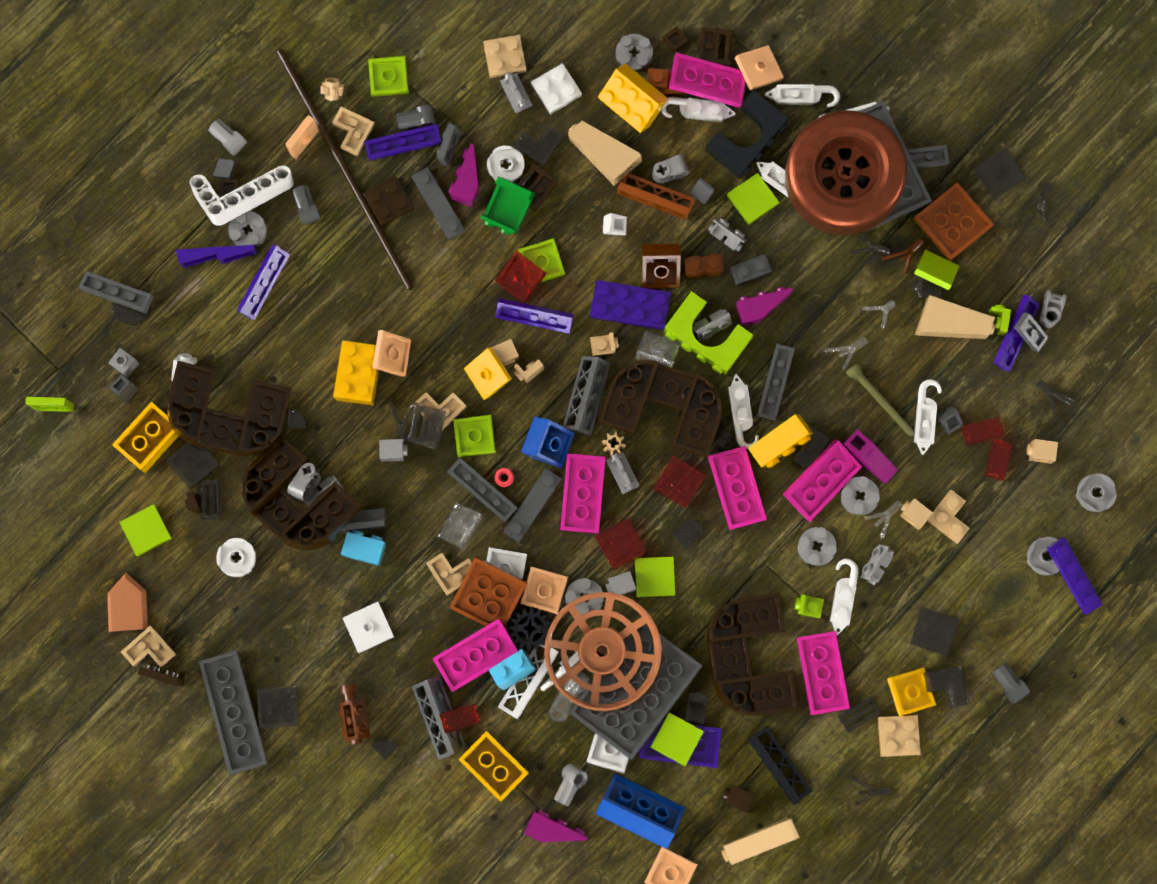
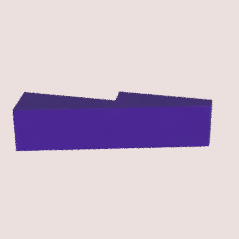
(225, 254)

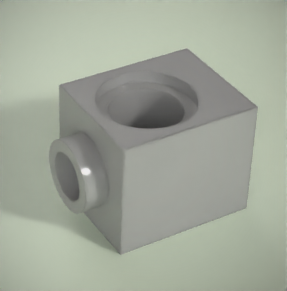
(124, 363)
(392, 450)
(621, 584)

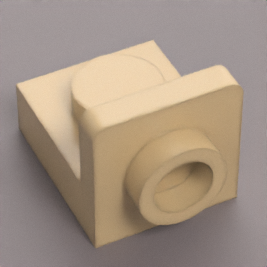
(604, 345)
(531, 371)

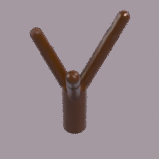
(906, 253)

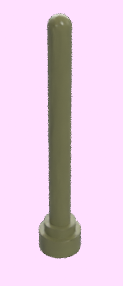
(856, 372)

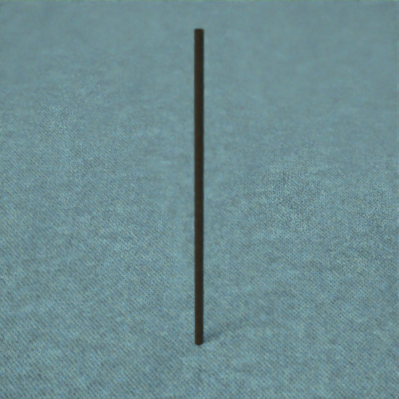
(345, 170)

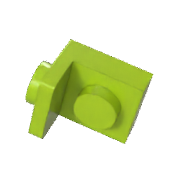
(1002, 321)
(809, 606)

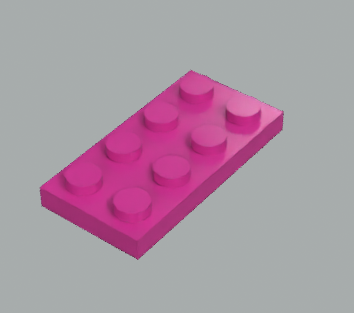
(707, 80)
(822, 480)
(737, 488)
(582, 493)
(475, 655)
(823, 673)

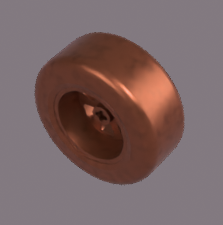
(864, 137)

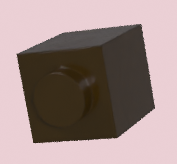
(738, 798)

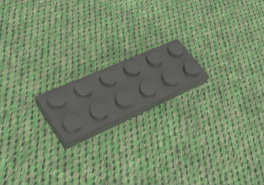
(233, 712)

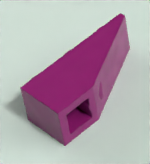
(466, 185)
(757, 308)
(870, 456)
(548, 830)

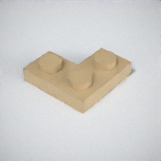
(357, 128)
(452, 406)
(944, 517)
(448, 578)
(151, 644)

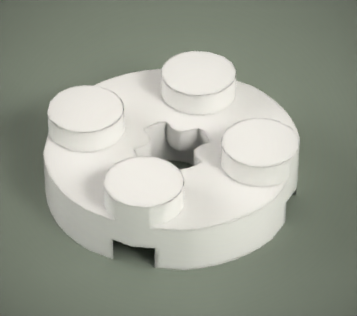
(508, 154)
(228, 550)

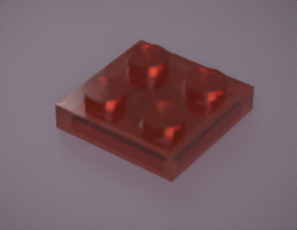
(520, 277)
(679, 482)
(620, 544)

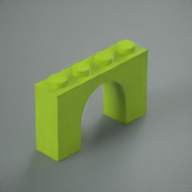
(721, 356)

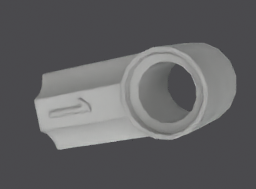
(230, 139)
(573, 779)

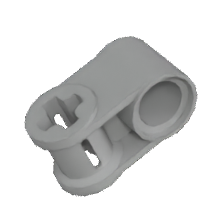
(672, 168)
(1052, 305)
(304, 484)

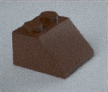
(661, 265)

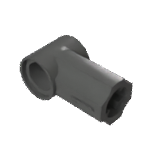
(421, 117)
(307, 208)
(1013, 687)

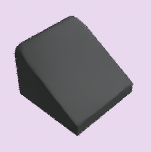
(225, 169)
(702, 191)
(124, 388)
(950, 419)

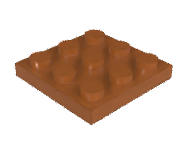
(953, 221)
(488, 593)

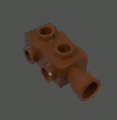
(356, 716)

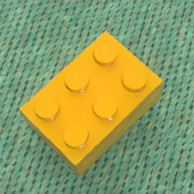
(632, 98)
(355, 374)
(146, 438)
(781, 441)
(493, 766)

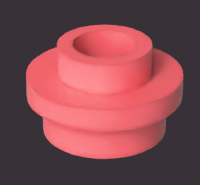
(504, 471)

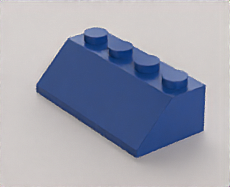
(640, 811)

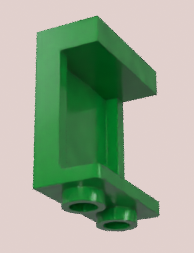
(507, 206)

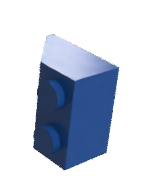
(547, 442)

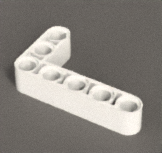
(278, 180)

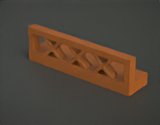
(654, 200)

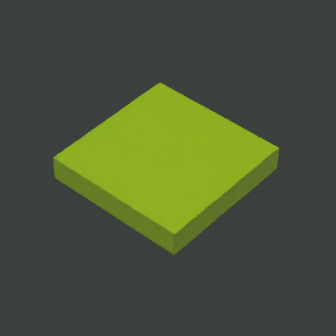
(388, 76)
(753, 199)
(546, 257)
(937, 269)
(50, 404)
(474, 436)
(145, 530)
(655, 577)
(677, 739)

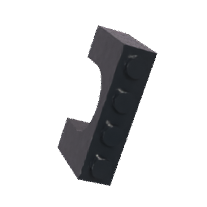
(739, 159)

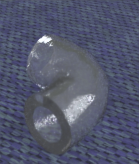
(561, 705)

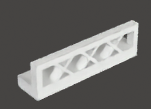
(531, 688)

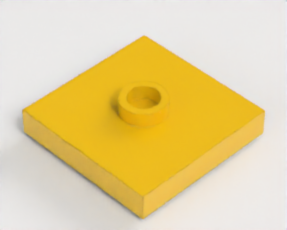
(487, 373)
(910, 692)

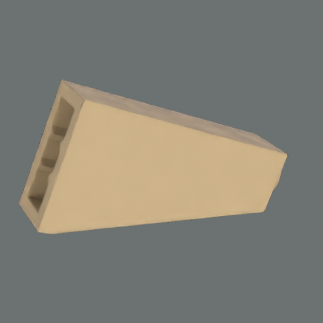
(604, 152)
(952, 320)
(760, 841)

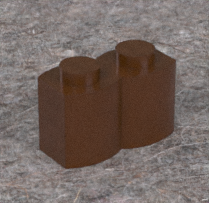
(707, 266)

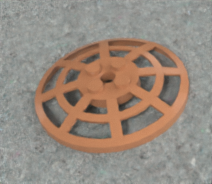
(615, 651)

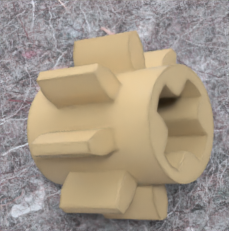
(332, 89)
(616, 449)

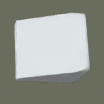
(614, 224)

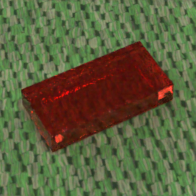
(982, 431)
(998, 460)
(459, 718)

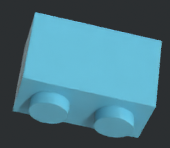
(363, 548)
(512, 669)

